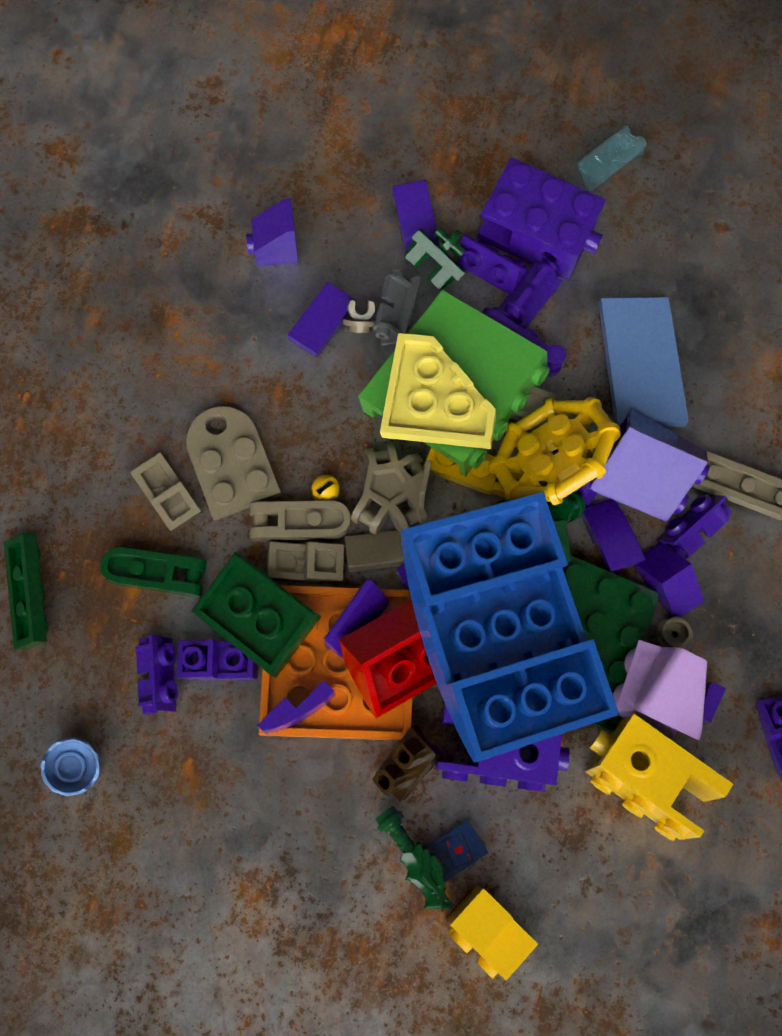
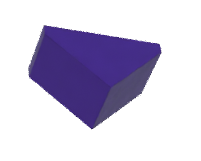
(672, 579)

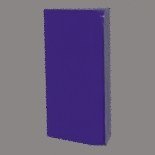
(363, 608)

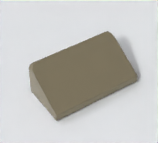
(374, 552)

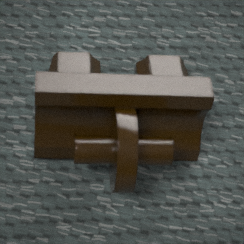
(406, 764)

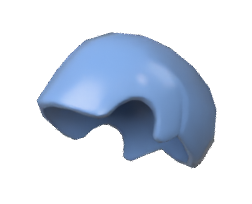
(70, 766)

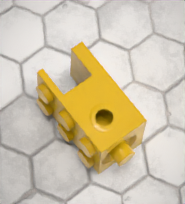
(650, 773)

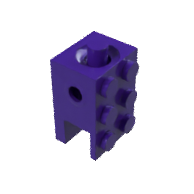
(541, 218)
(530, 765)

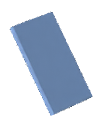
(643, 359)

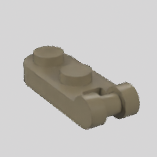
(299, 520)

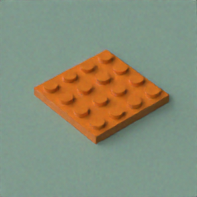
(347, 712)

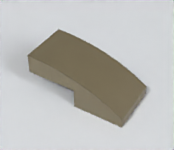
(165, 491)
(305, 562)

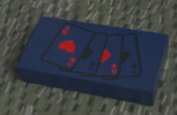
(457, 850)

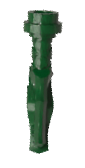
(421, 867)

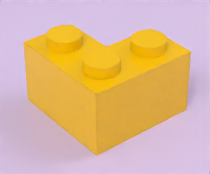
(490, 930)

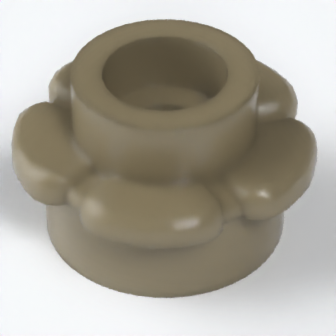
(676, 624)

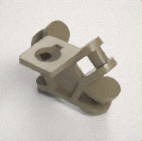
(390, 485)

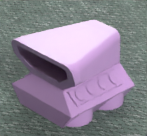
(664, 689)

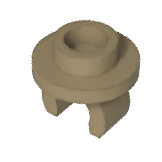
(360, 321)

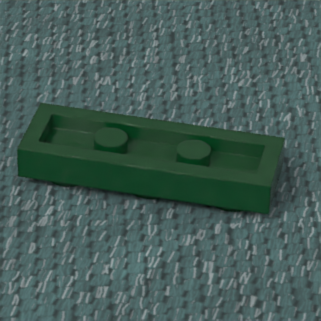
(25, 591)

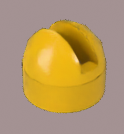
(329, 494)

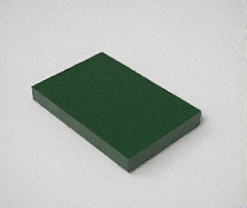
(256, 614)

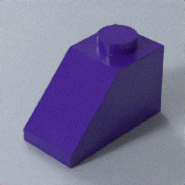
(273, 236)

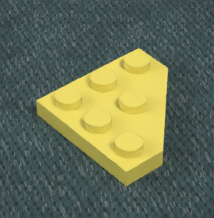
(434, 398)

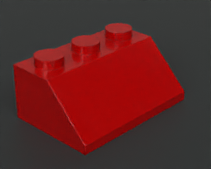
(388, 659)

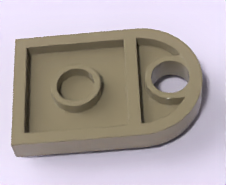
(230, 464)

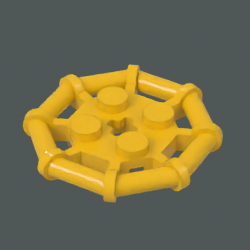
(566, 469)

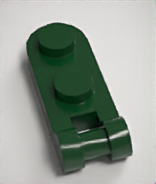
(152, 571)

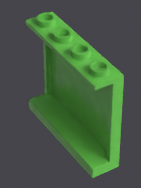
(491, 355)

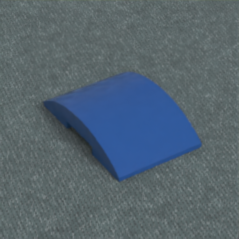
(503, 627)

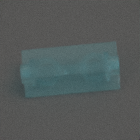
(610, 157)

